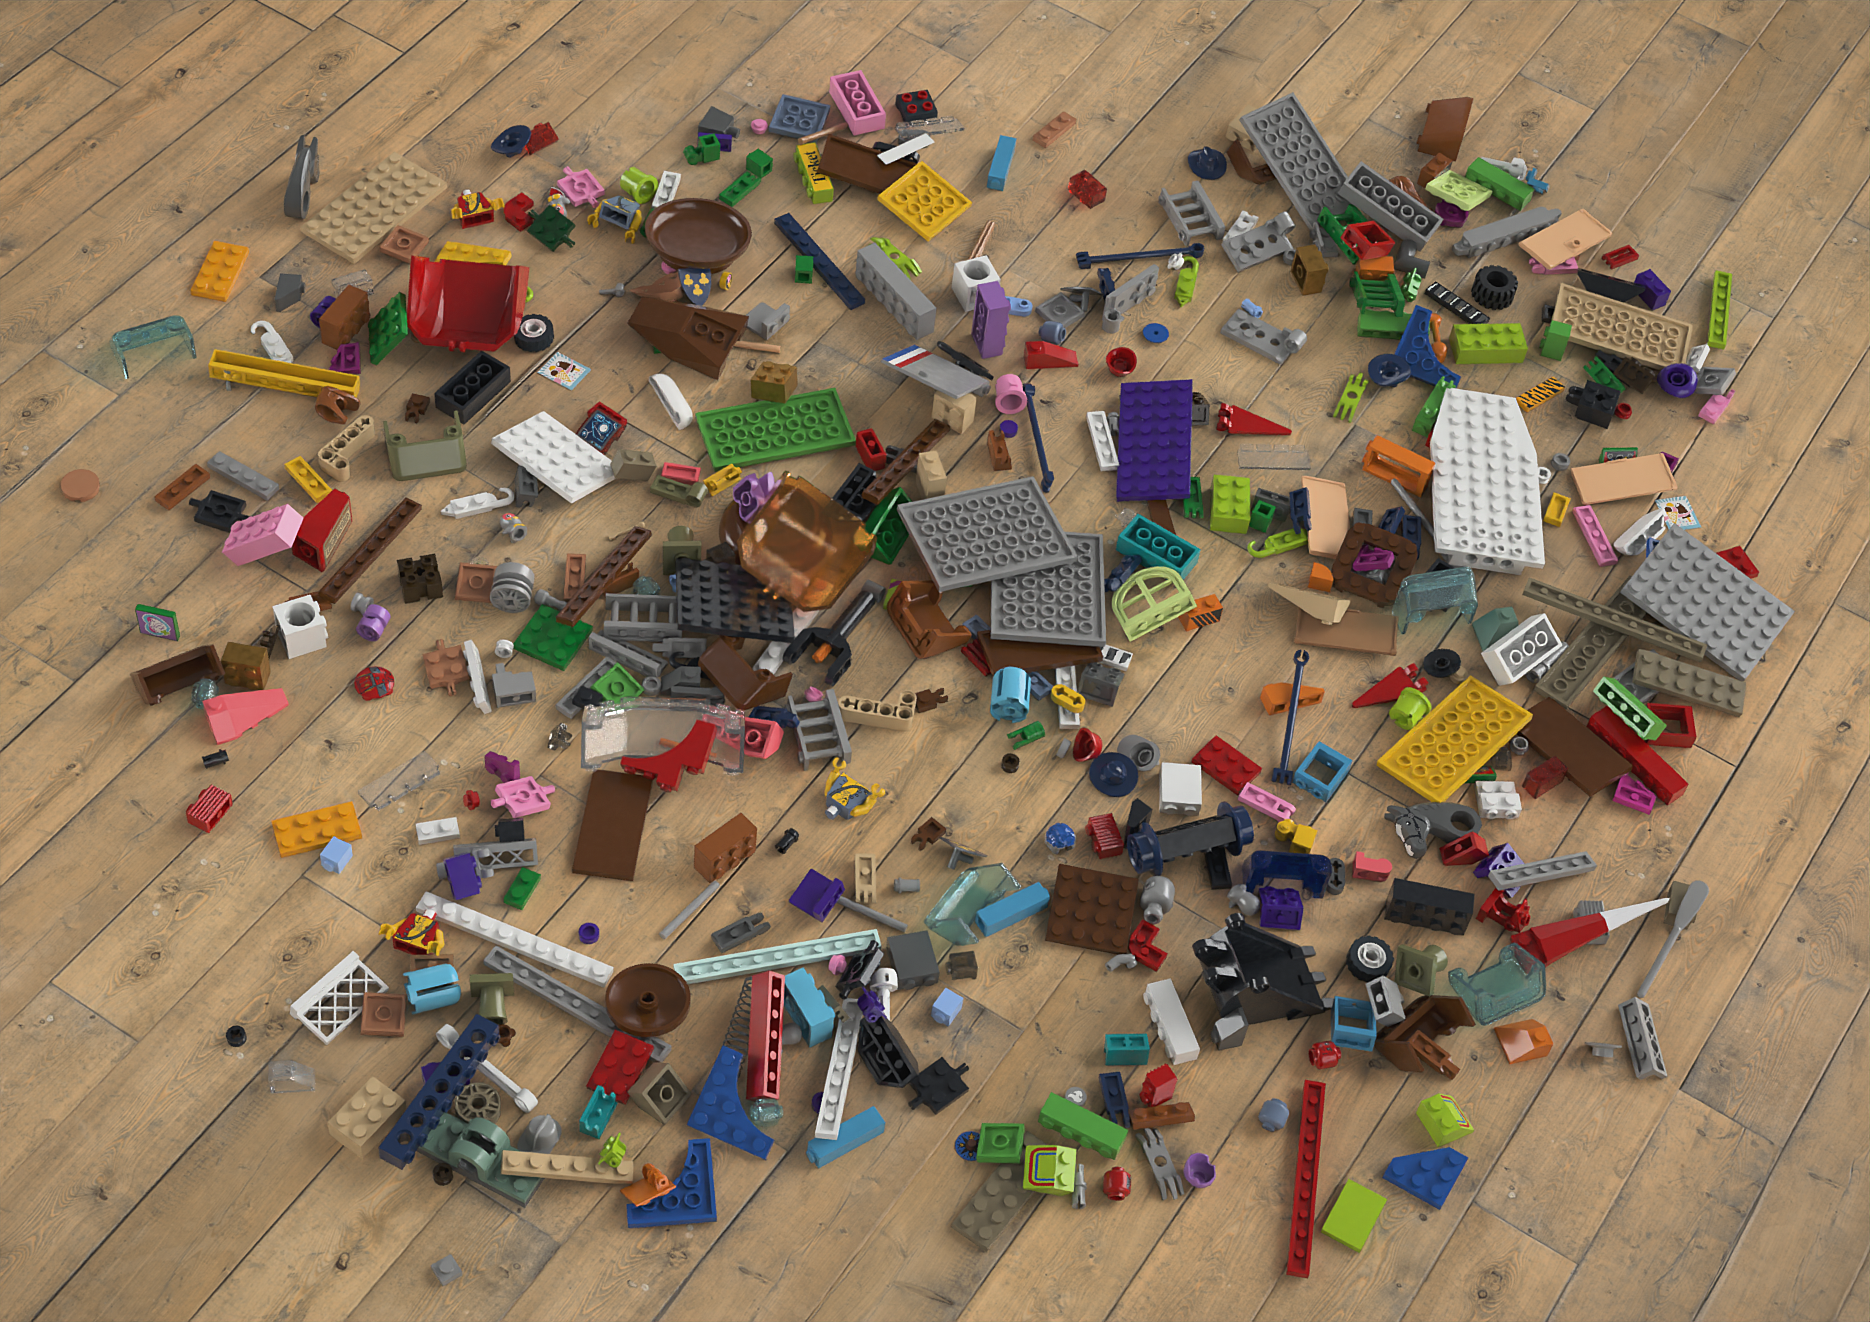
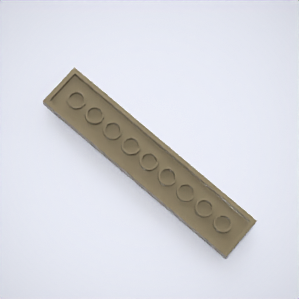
(1586, 655)

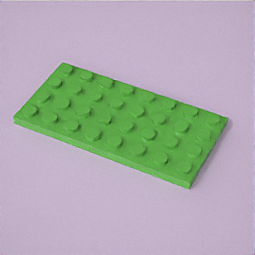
(775, 430)

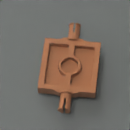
(445, 667)

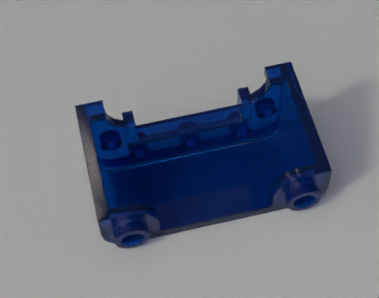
(1310, 868)

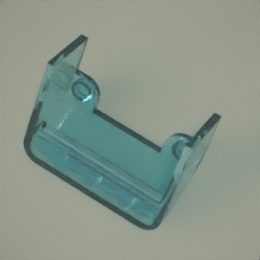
(148, 334)
(1433, 592)
(965, 897)

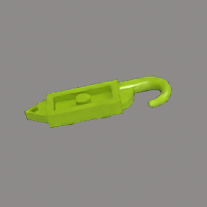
(1186, 282)
(1280, 543)

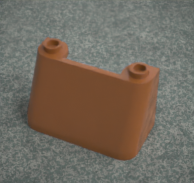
(1445, 126)
(921, 620)

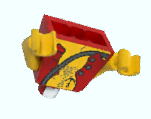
(475, 209)
(416, 934)

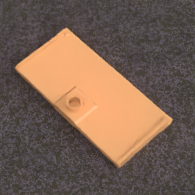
(1565, 239)
(1623, 479)
(1328, 516)

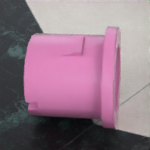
(1010, 394)

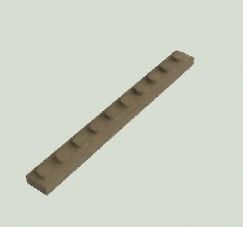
(1615, 619)

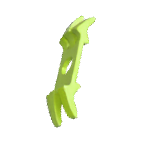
(902, 262)
(1348, 402)

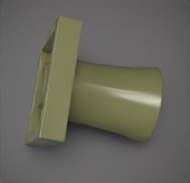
(679, 545)
(1418, 968)
(491, 990)

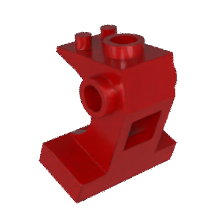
(1496, 903)

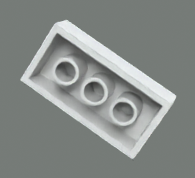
(1521, 649)

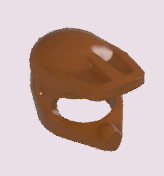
(331, 401)

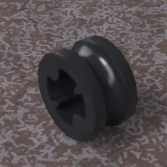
(235, 1030)

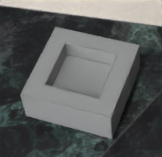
(446, 1270)

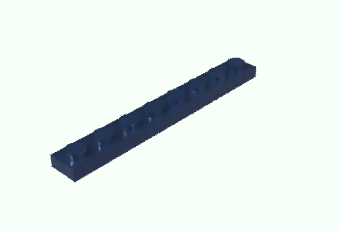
(821, 262)

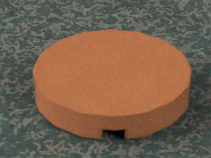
(80, 485)

